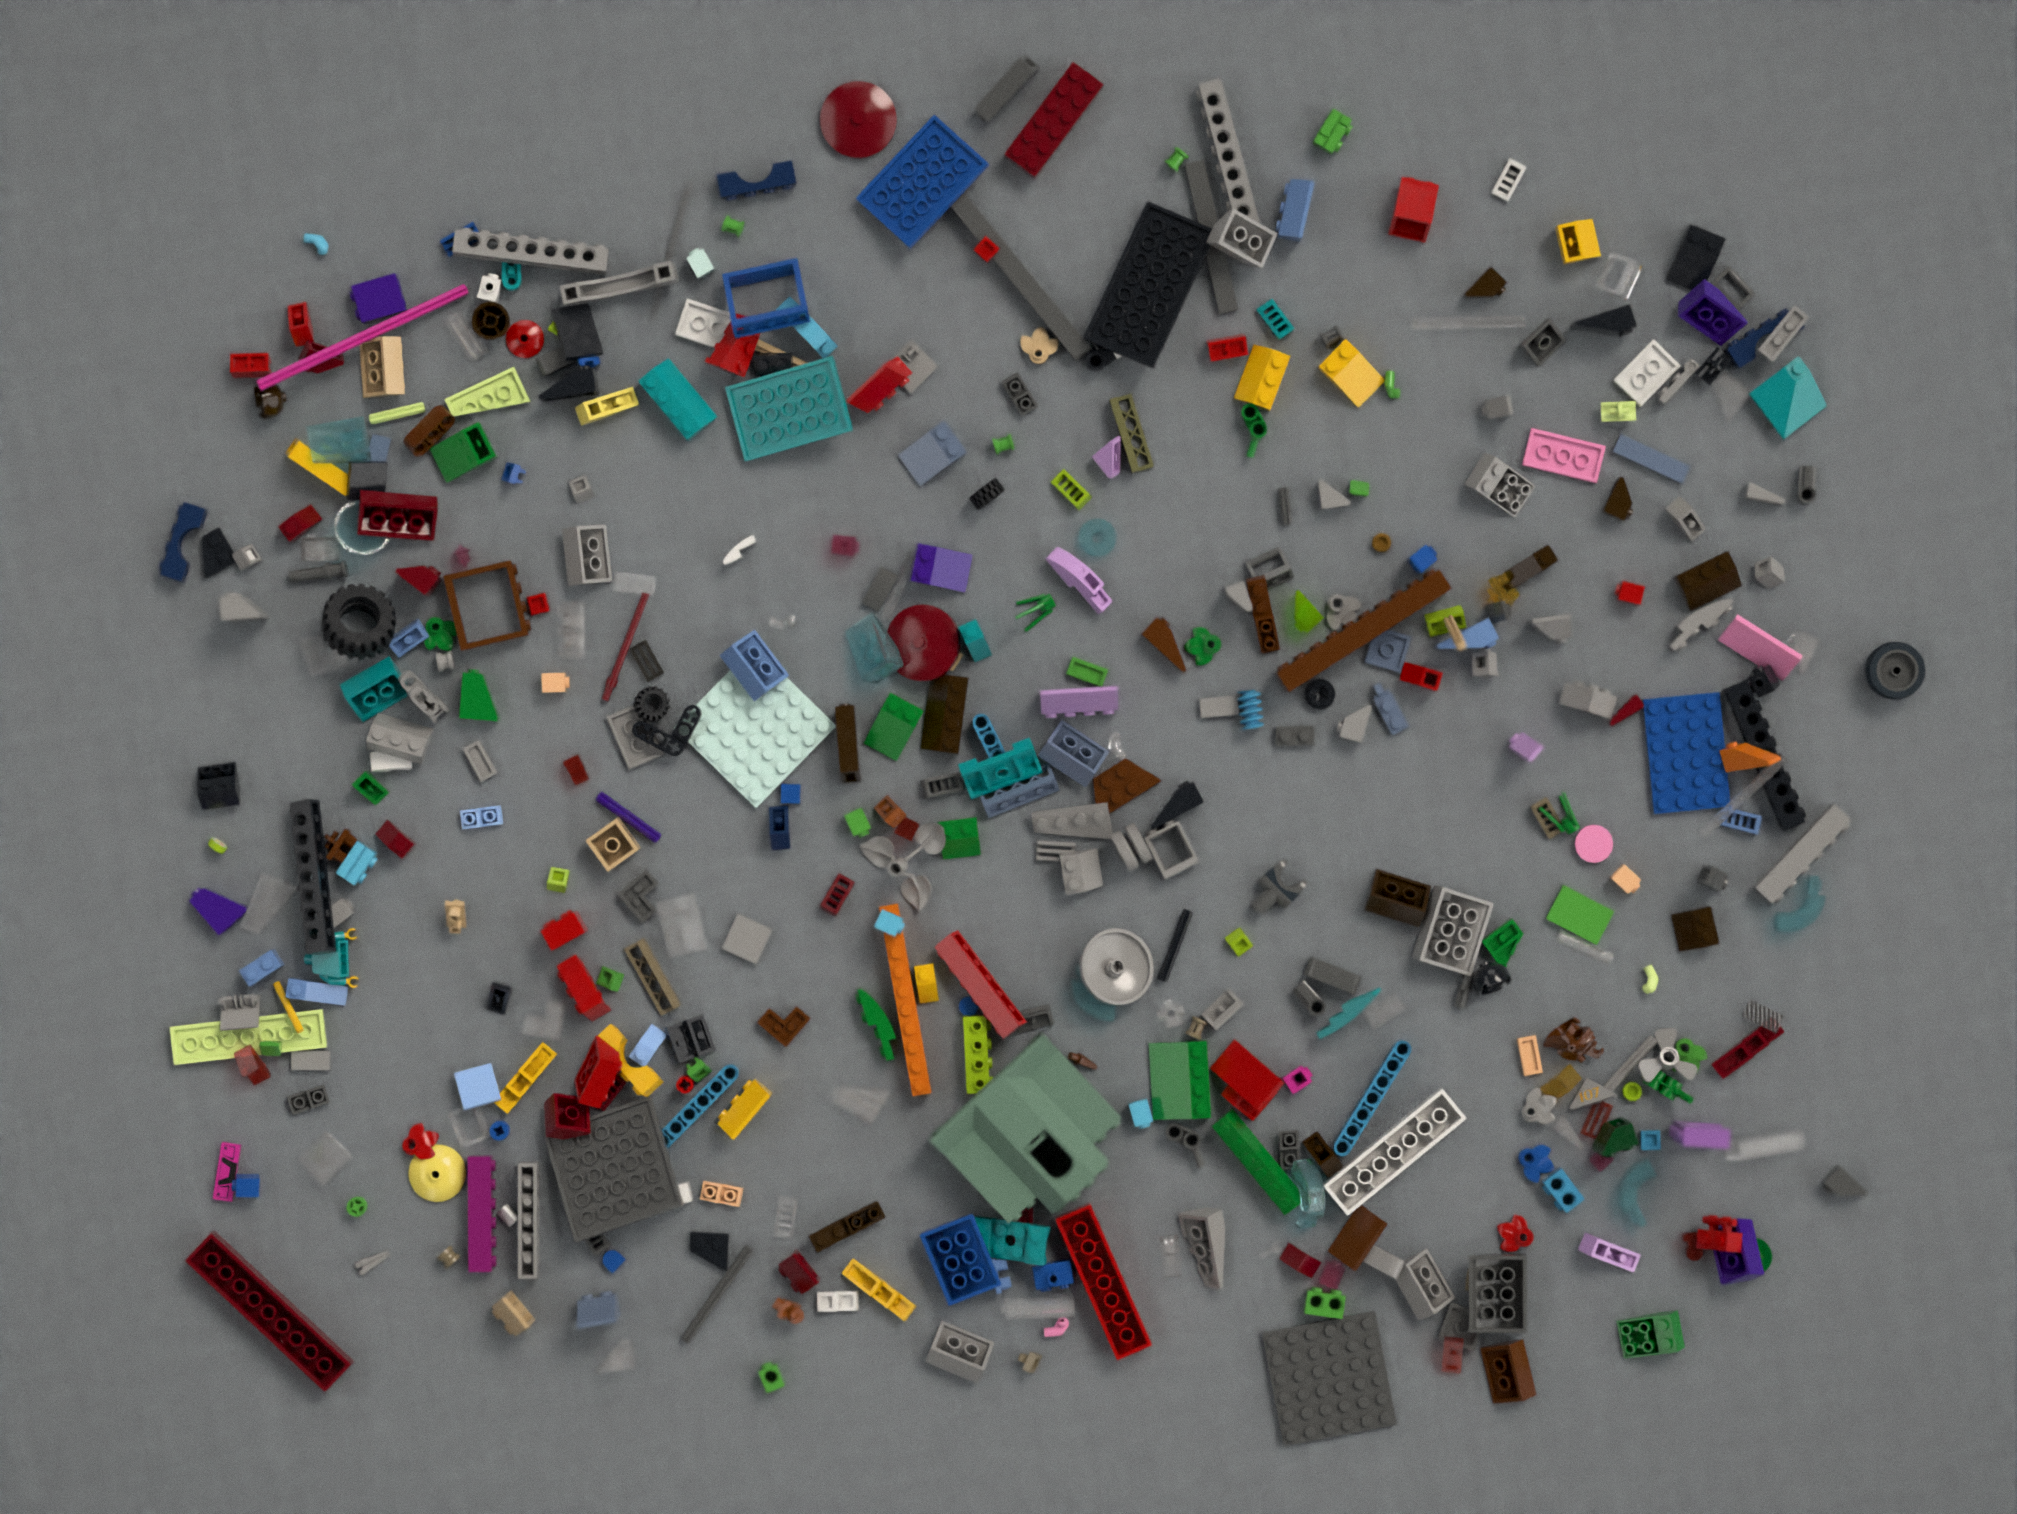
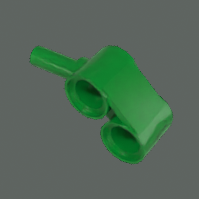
(1250, 423)
(1669, 1087)

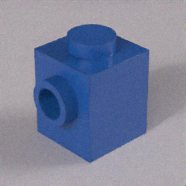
(246, 1185)

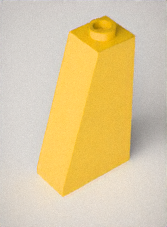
(326, 472)

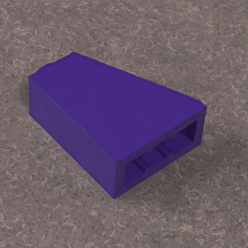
(217, 909)

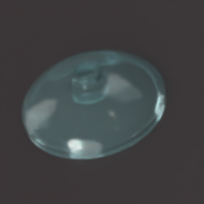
(346, 533)

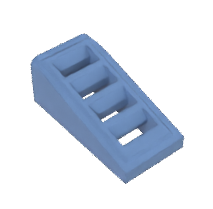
(1742, 815)

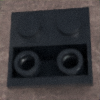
(218, 786)

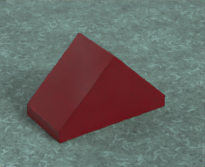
(1300, 1260)

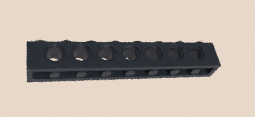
(1777, 802)
(317, 868)

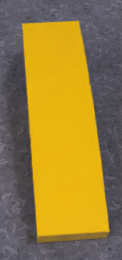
(525, 1077)
(879, 1289)

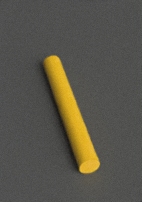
(288, 1007)

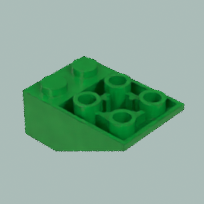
(463, 452)
(1651, 1334)

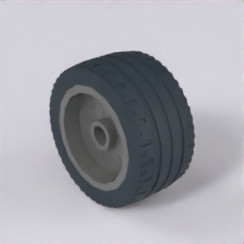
(1880, 672)

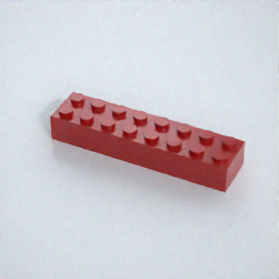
(1103, 1281)

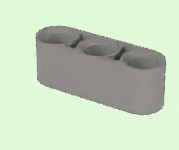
(1384, 1261)

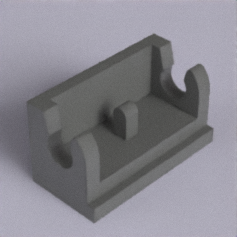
(1036, 1018)

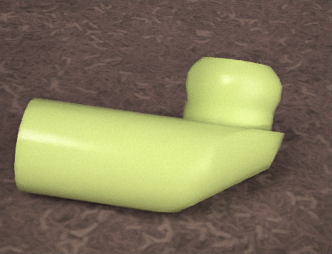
(1652, 981)

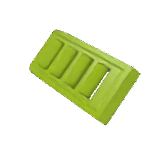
(1083, 500)

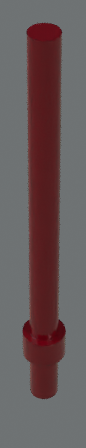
(612, 681)

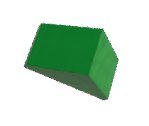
(370, 787)

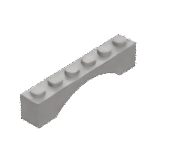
(605, 288)

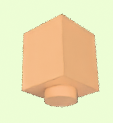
(555, 682)
(1626, 879)

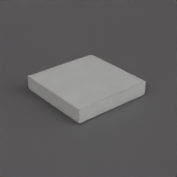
(747, 938)

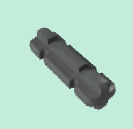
(1285, 507)

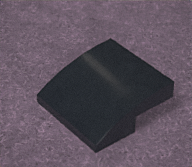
(690, 1039)

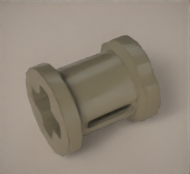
(1196, 1027)

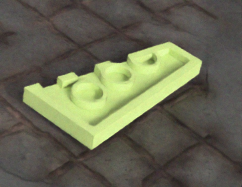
(493, 393)

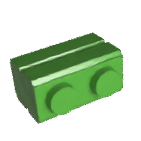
(1332, 132)

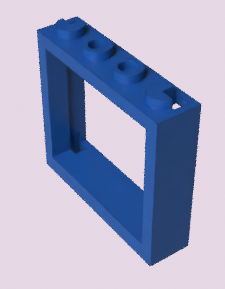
(770, 320)

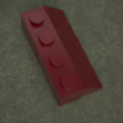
(397, 515)

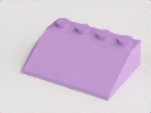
(1079, 700)

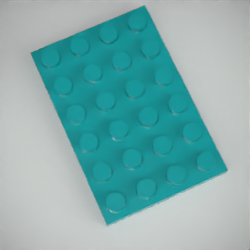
(789, 408)

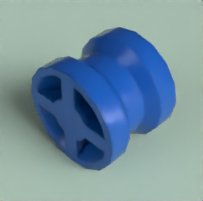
(502, 1128)

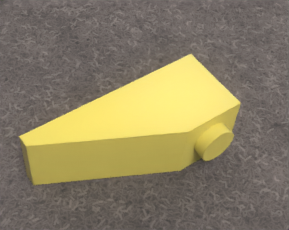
(606, 406)

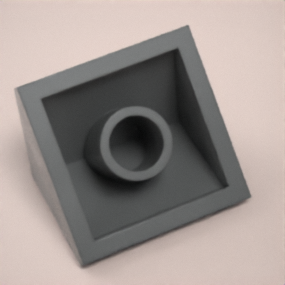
(1542, 342)

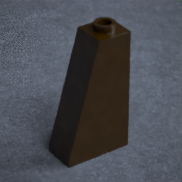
(847, 743)

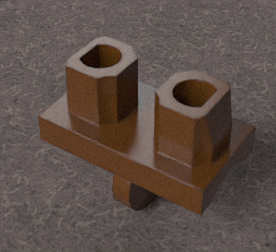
(345, 838)

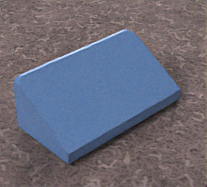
(408, 638)

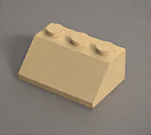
(382, 367)

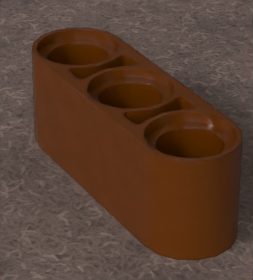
(429, 430)

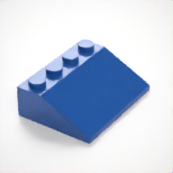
(960, 1259)

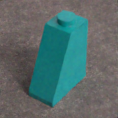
(975, 640)

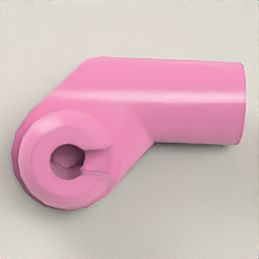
(1058, 1329)

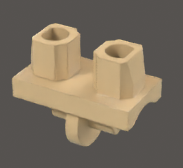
(455, 916)

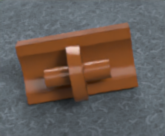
(789, 1310)

